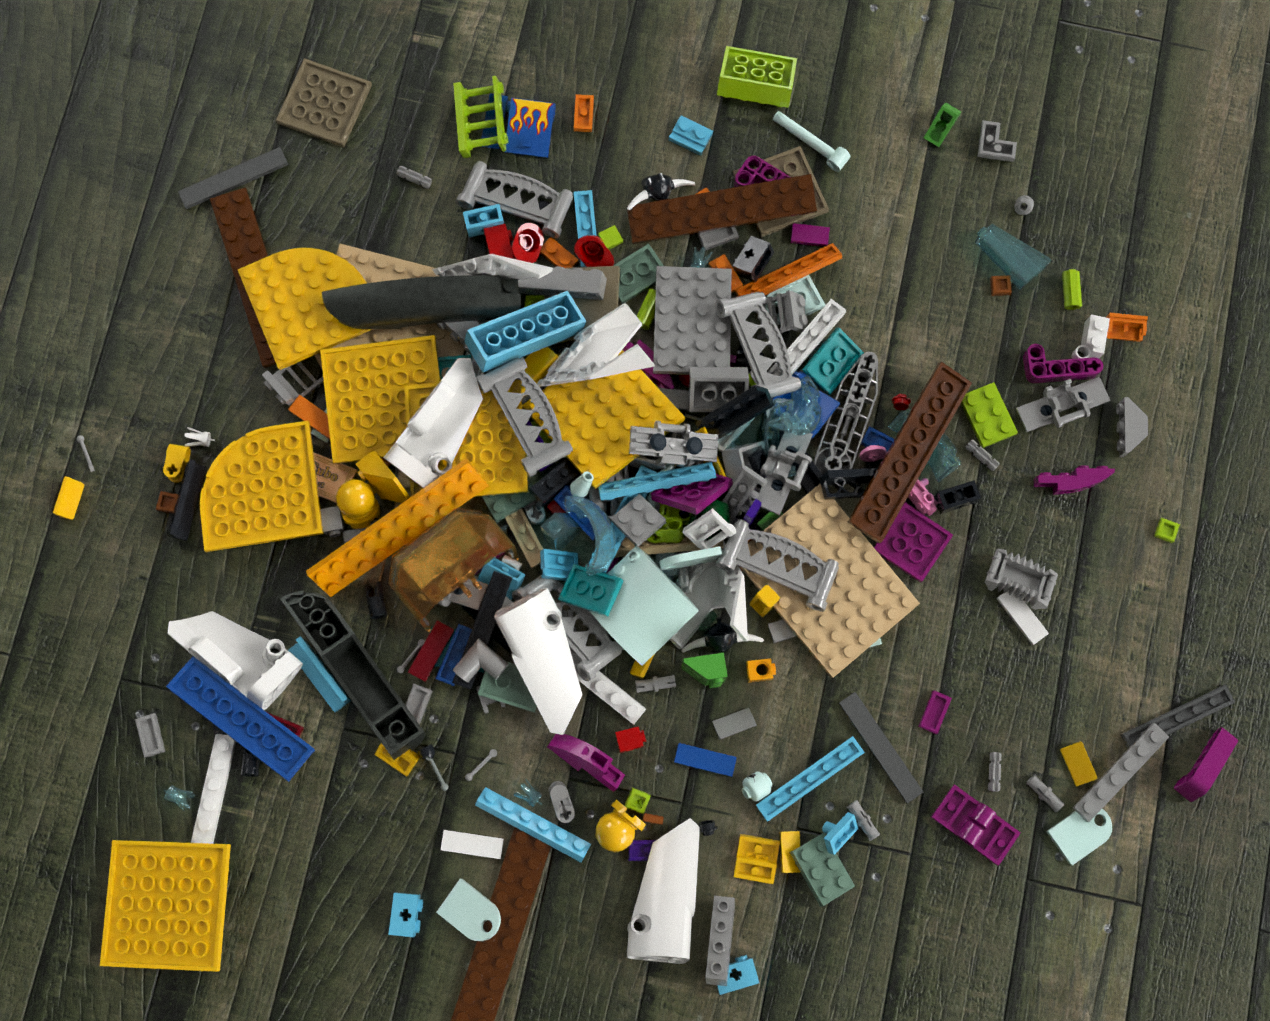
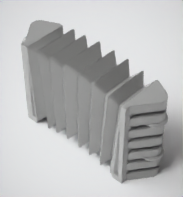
(1021, 578)

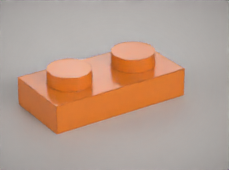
(583, 113)
(558, 254)
(723, 262)

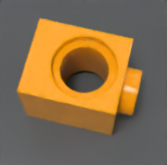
(752, 674)

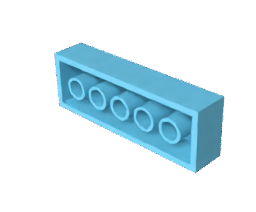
(524, 331)

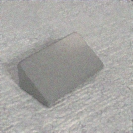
(734, 723)

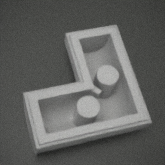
(991, 146)
(480, 656)

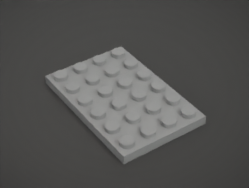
(687, 321)

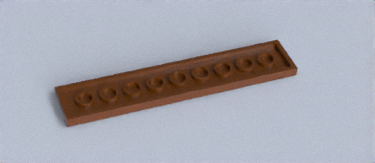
(722, 209)
(243, 247)
(909, 452)
(494, 957)

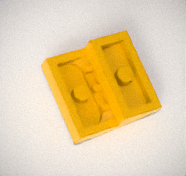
(756, 859)

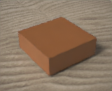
(1000, 285)
(166, 502)
(650, 818)

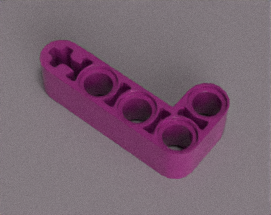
(757, 175)
(1062, 366)
(1207, 766)

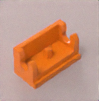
(1126, 327)

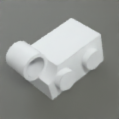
(1093, 337)

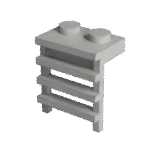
(791, 312)
(284, 390)

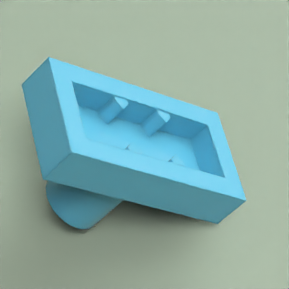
(839, 833)

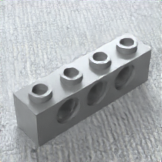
(720, 941)

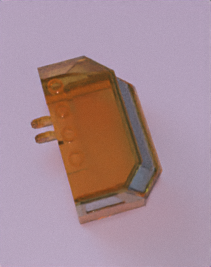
(445, 559)

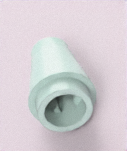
(581, 485)

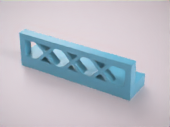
(320, 675)

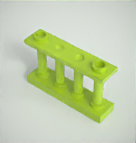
(463, 111)

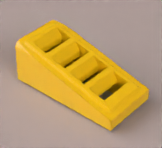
(764, 600)

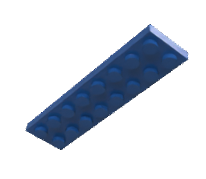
(240, 718)

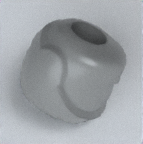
(1023, 209)

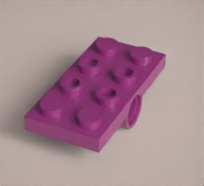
(975, 824)

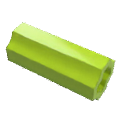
(1071, 289)
(647, 311)

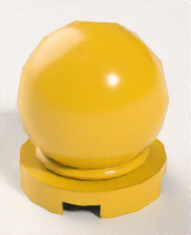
(357, 503)
(617, 829)

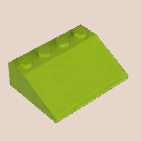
(757, 76)

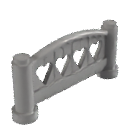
(550, 216)
(738, 310)
(537, 453)
(816, 587)
(591, 657)

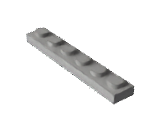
(1120, 772)

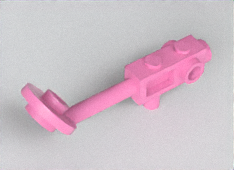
(919, 494)

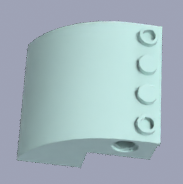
(646, 608)

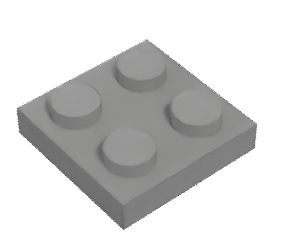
(638, 520)

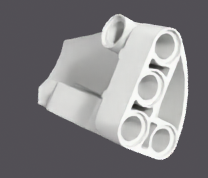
(438, 426)
(238, 655)
(542, 656)
(667, 898)

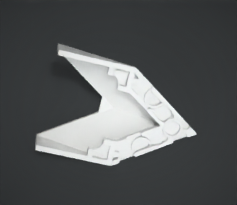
(494, 266)
(597, 350)
(714, 589)

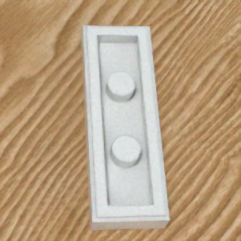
(1023, 617)
(472, 844)

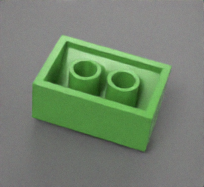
(706, 669)

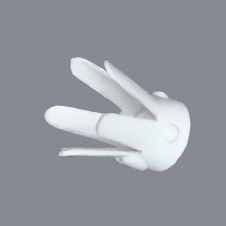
(203, 437)

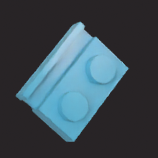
(690, 135)
(557, 563)

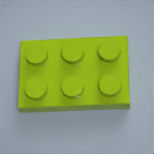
(988, 415)

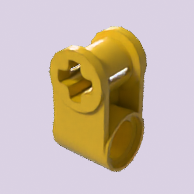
(176, 458)

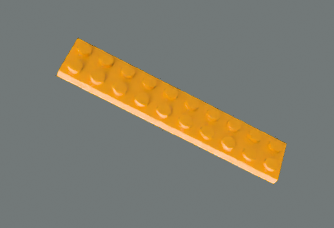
(397, 528)

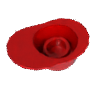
(528, 243)
(593, 252)

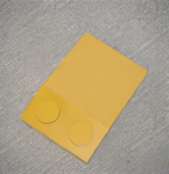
(381, 478)

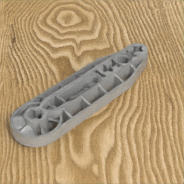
(851, 409)

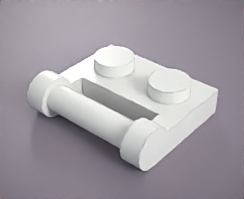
(705, 527)

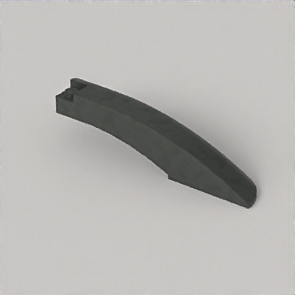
(422, 301)
(355, 671)

